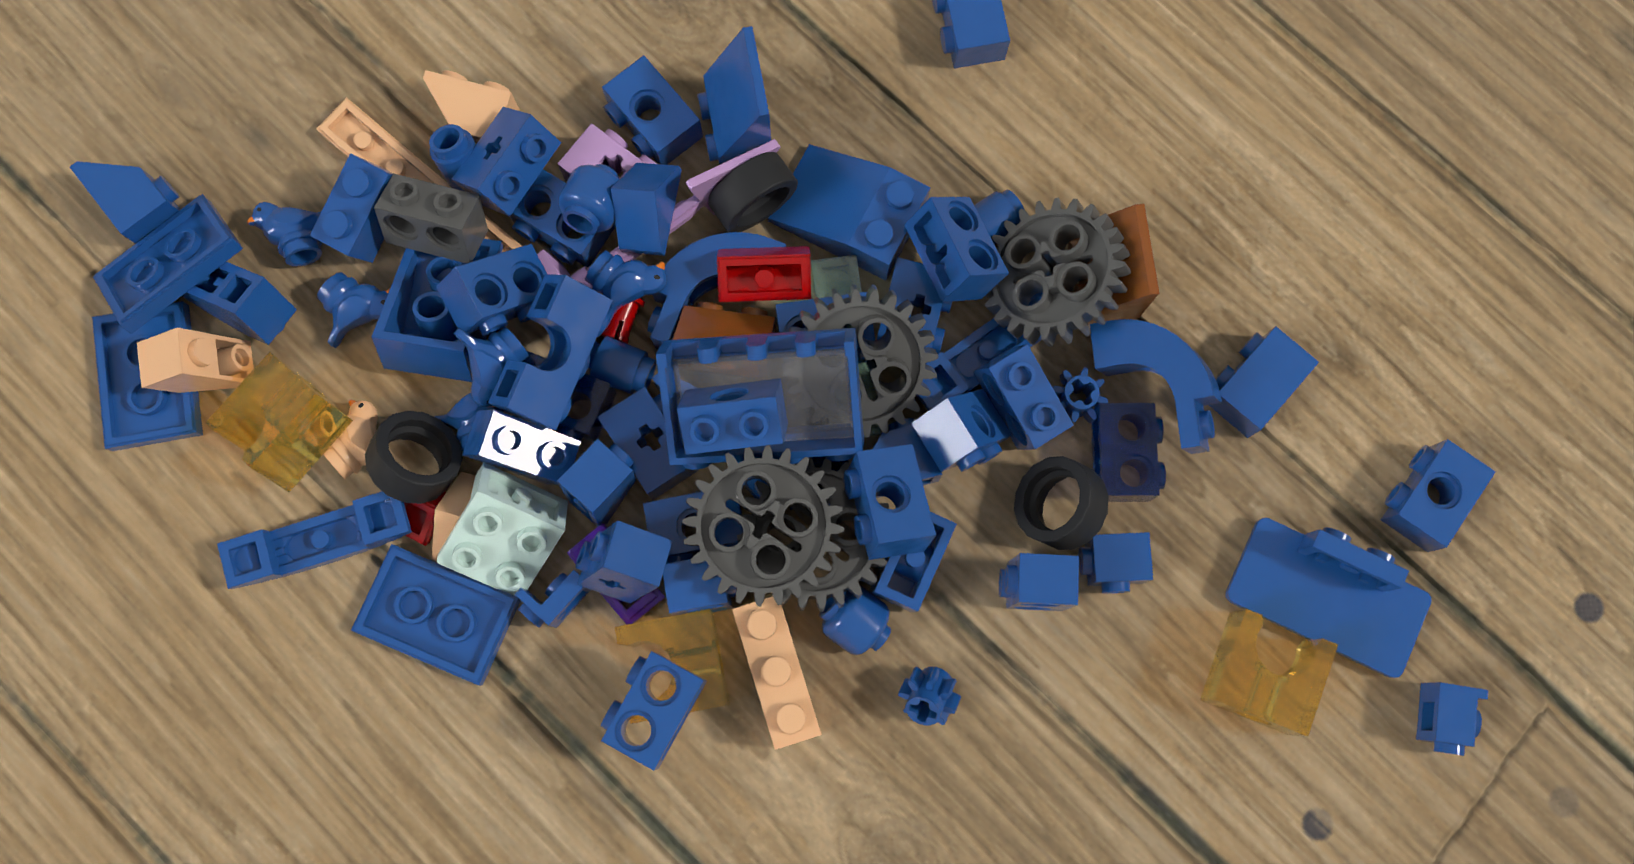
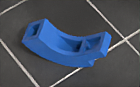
(693, 274)
(1143, 346)

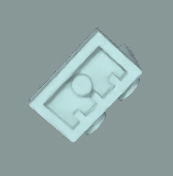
(504, 531)

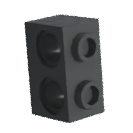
(431, 218)

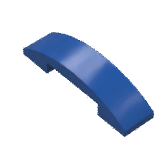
(957, 364)
(314, 541)

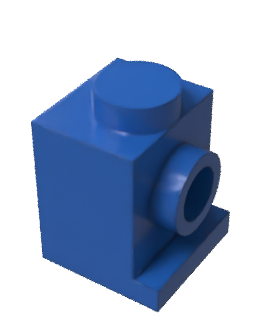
(1449, 716)

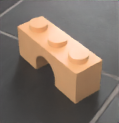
(776, 673)

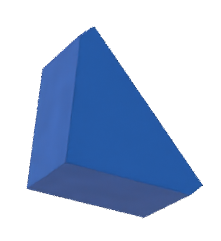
(645, 207)

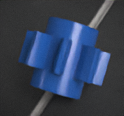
(1078, 384)
(929, 696)

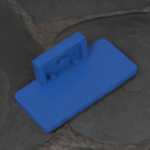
(1332, 592)

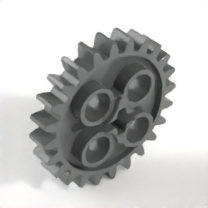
(1058, 271)
(899, 347)
(788, 488)
(844, 574)

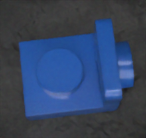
(562, 599)

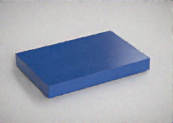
(166, 263)
(132, 413)
(436, 615)

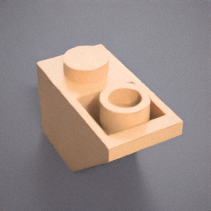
(468, 103)
(193, 361)

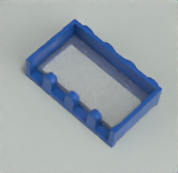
(817, 383)

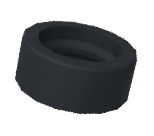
(752, 192)
(402, 483)
(1089, 513)

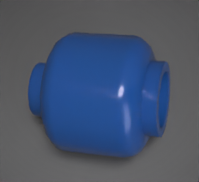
(588, 199)
(857, 624)

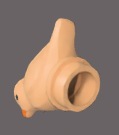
(349, 449)

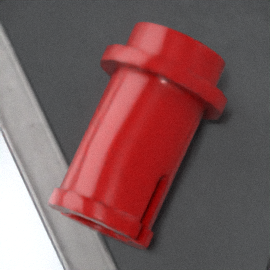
(625, 318)

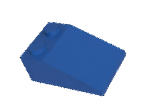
(735, 100)
(852, 208)
(415, 324)

